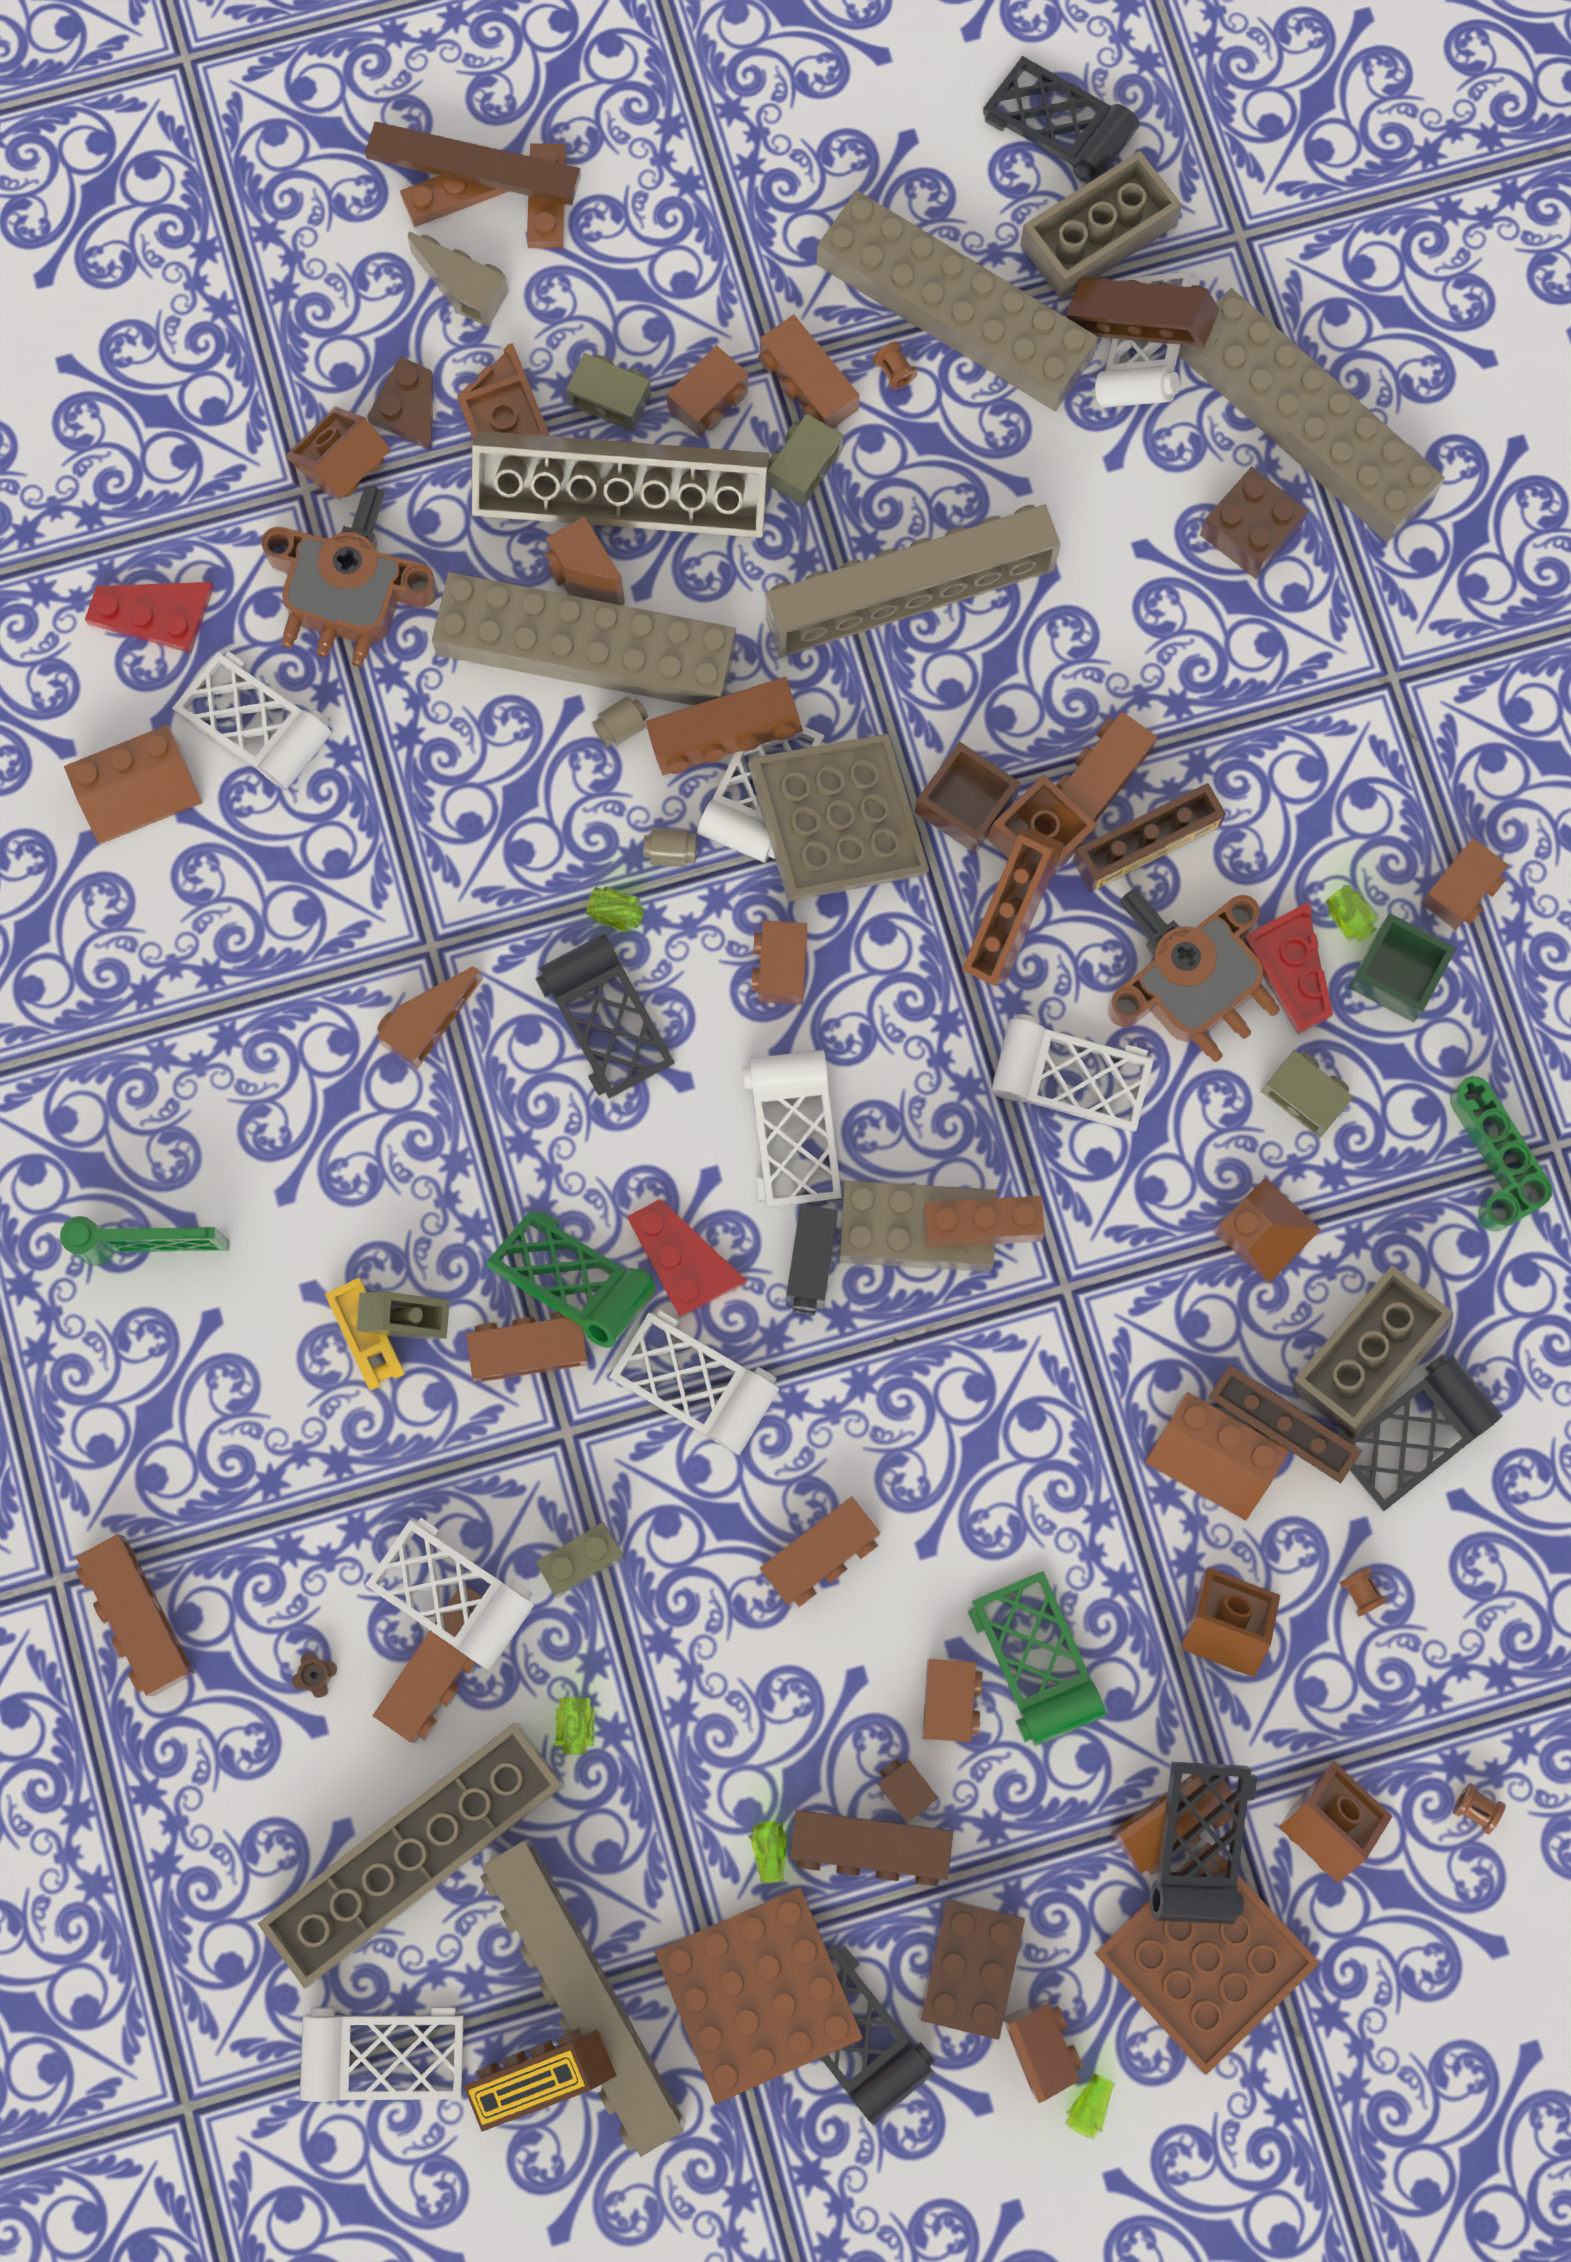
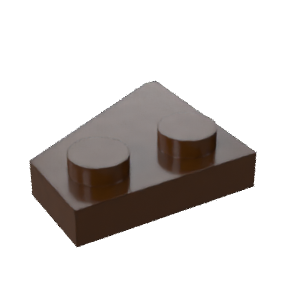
(406, 403)

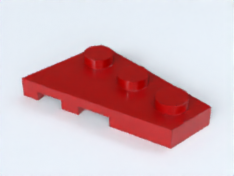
(152, 612)
(1293, 967)
(682, 1260)

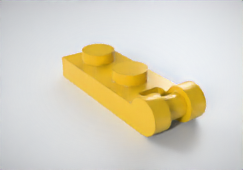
(345, 1305)

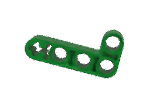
(1492, 1150)

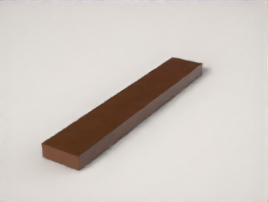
(473, 163)

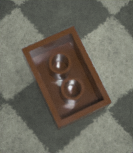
(971, 1968)

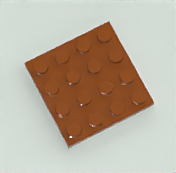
(1208, 1979)
(758, 1995)

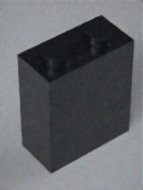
(811, 1259)

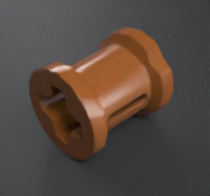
(895, 365)
(1363, 1591)
(1487, 1819)

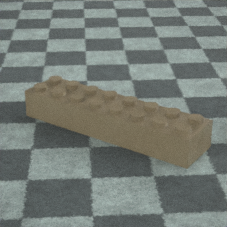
(956, 300)
(1313, 418)
(619, 483)
(911, 580)
(583, 640)
(410, 1855)
(582, 1994)

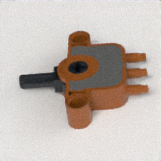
(342, 602)
(1209, 989)

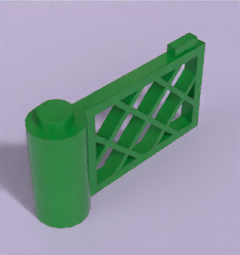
(97, 1245)
(615, 1300)
(1059, 1707)

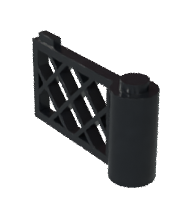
(1101, 136)
(574, 977)
(1460, 1403)
(1205, 1895)
(895, 2071)

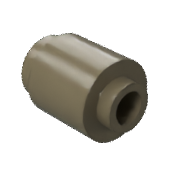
(620, 721)
(670, 847)

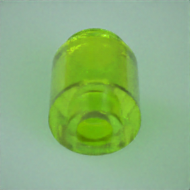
(615, 909)
(1352, 914)
(574, 1725)

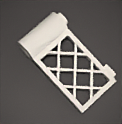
(1141, 378)
(292, 741)
(734, 822)
(1024, 1060)
(784, 1079)
(739, 1406)
(494, 1617)
(328, 2047)

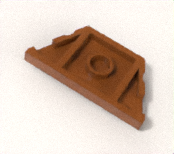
(502, 399)

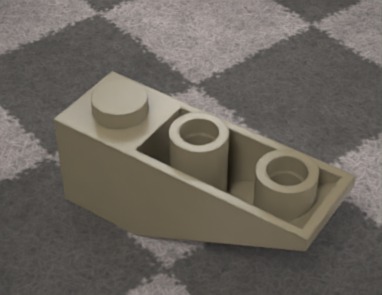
(467, 285)

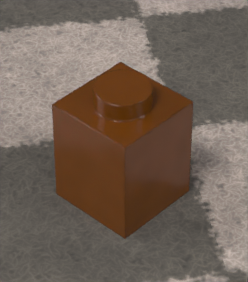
(906, 1788)

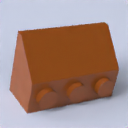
(133, 784)
(1216, 1456)
(1142, 1833)

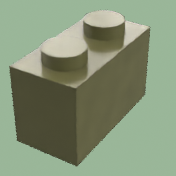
(609, 391)
(804, 459)
(1308, 1092)
(403, 1315)
(580, 1560)

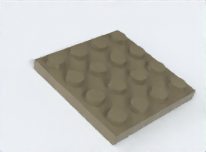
(838, 817)

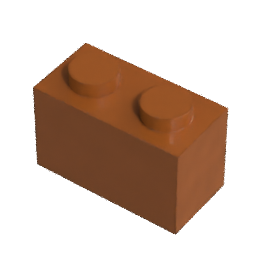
(708, 391)
(1464, 884)
(781, 962)
(951, 1700)

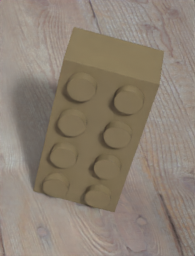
(1100, 224)
(887, 1227)
(1373, 1351)

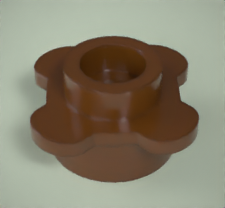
(303, 1677)

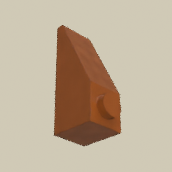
(423, 1020)

